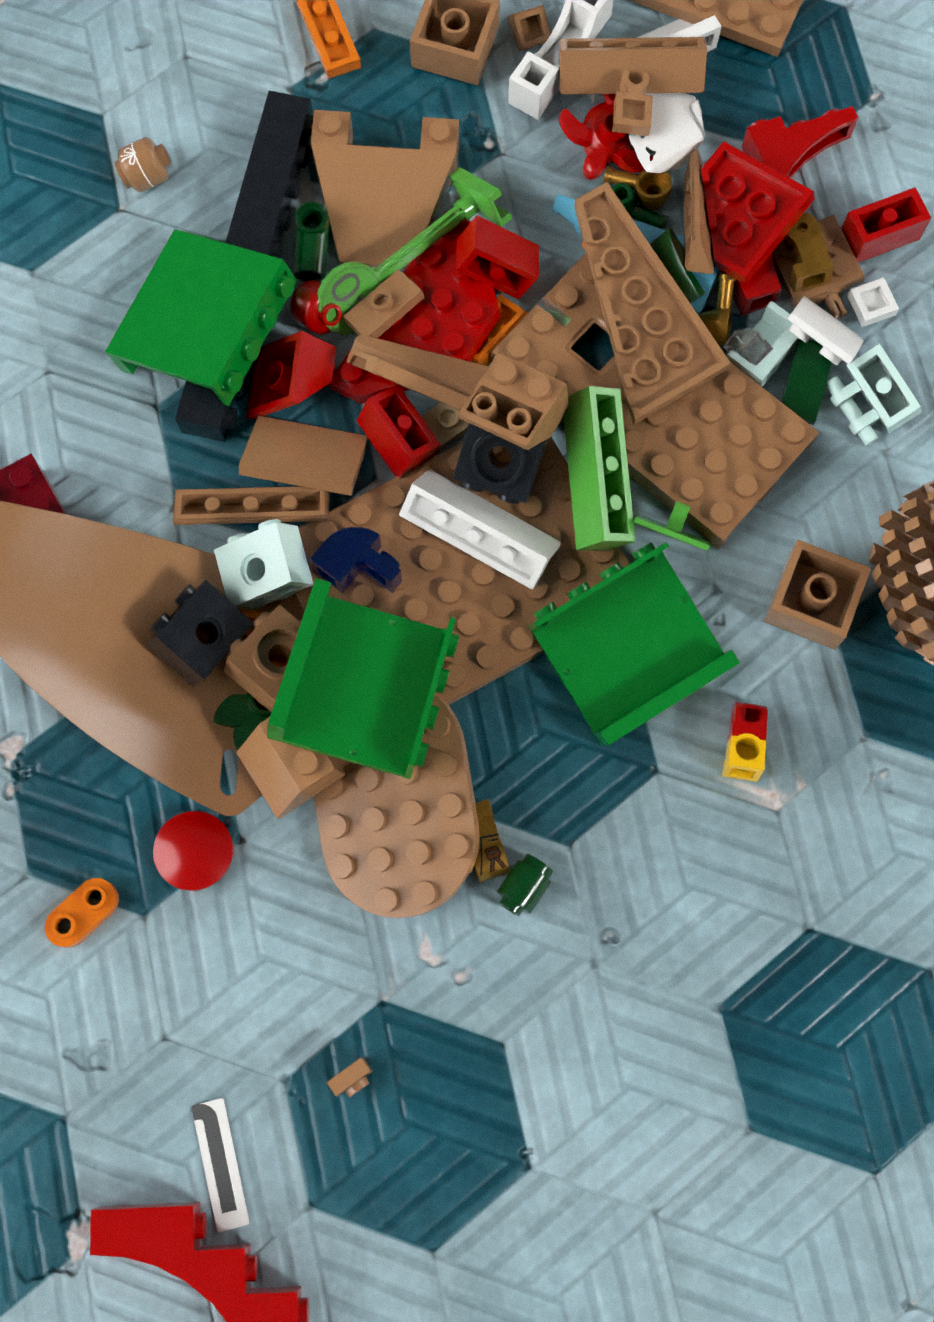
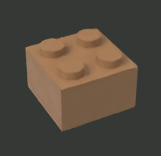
(455, 37)
(817, 594)

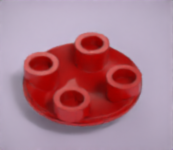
(193, 850)

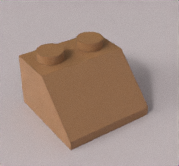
(286, 772)

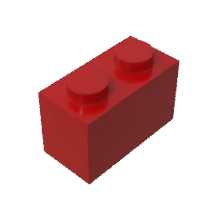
(886, 224)
(497, 257)
(397, 431)

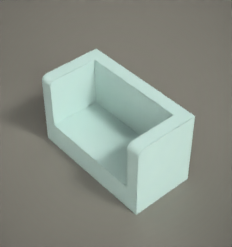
(775, 330)

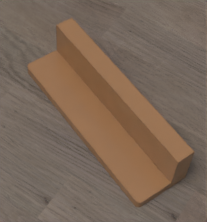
(598, 64)

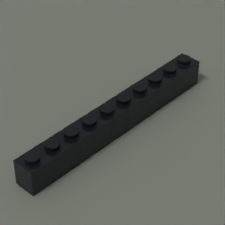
(258, 226)

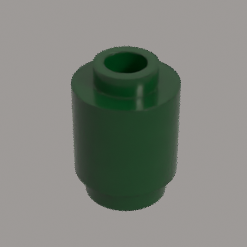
(524, 885)

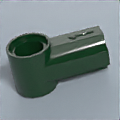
(311, 244)

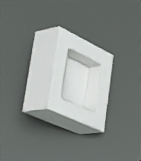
(873, 302)

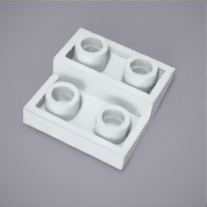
(813, 322)

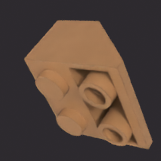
(516, 402)

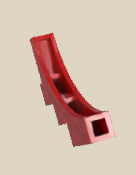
(786, 152)
(170, 1240)

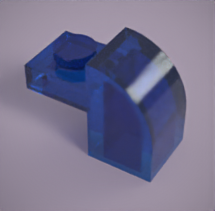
(353, 551)

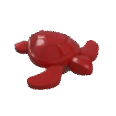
(599, 141)

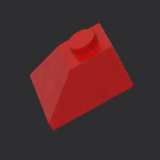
(289, 373)

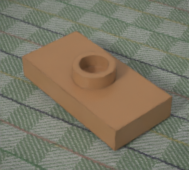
(384, 306)

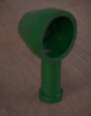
(636, 211)

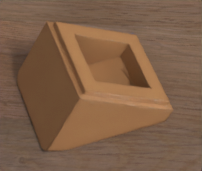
(529, 27)

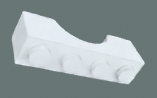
(538, 74)

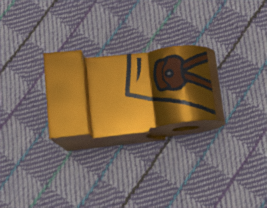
(810, 253)
(491, 857)

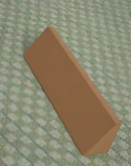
(697, 232)
(250, 505)

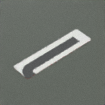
(220, 1165)

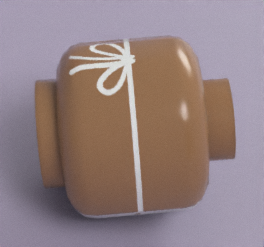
(143, 164)

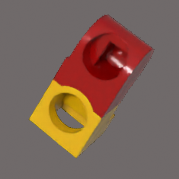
(746, 742)

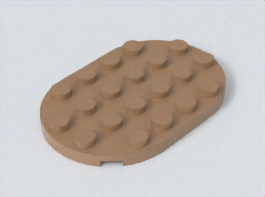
(400, 840)

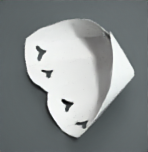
(673, 132)

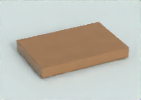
(303, 455)

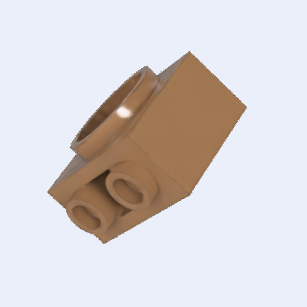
(249, 658)

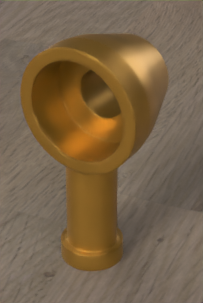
(645, 185)
(719, 319)

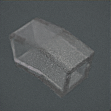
(749, 345)

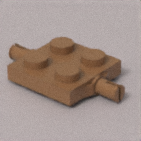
(844, 275)

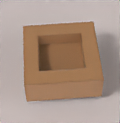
(351, 1079)

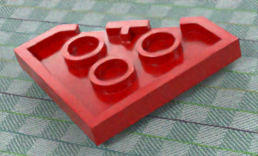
(748, 209)

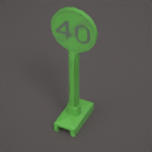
(354, 280)

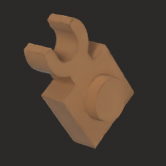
(632, 108)

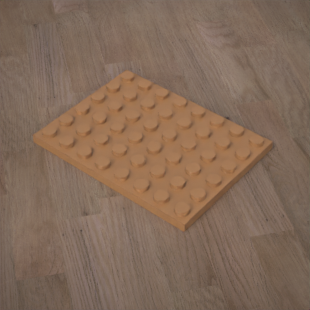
(448, 583)

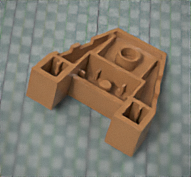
(380, 194)

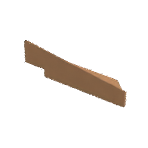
(425, 372)

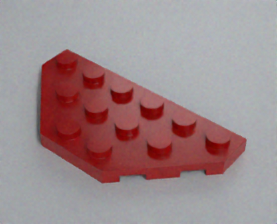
(448, 321)

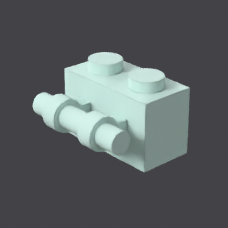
(883, 389)

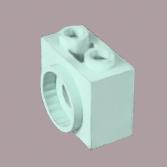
(271, 547)

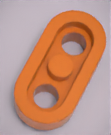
(81, 913)

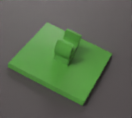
(674, 526)

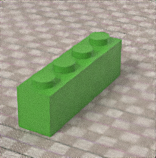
(598, 470)

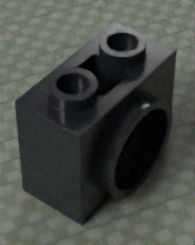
(481, 470)
(176, 634)

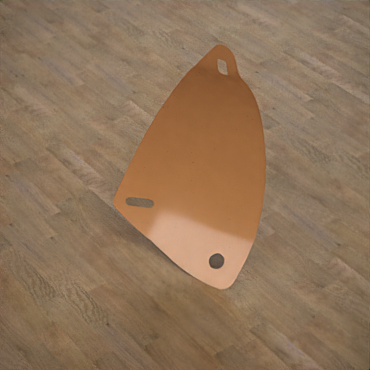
(77, 632)

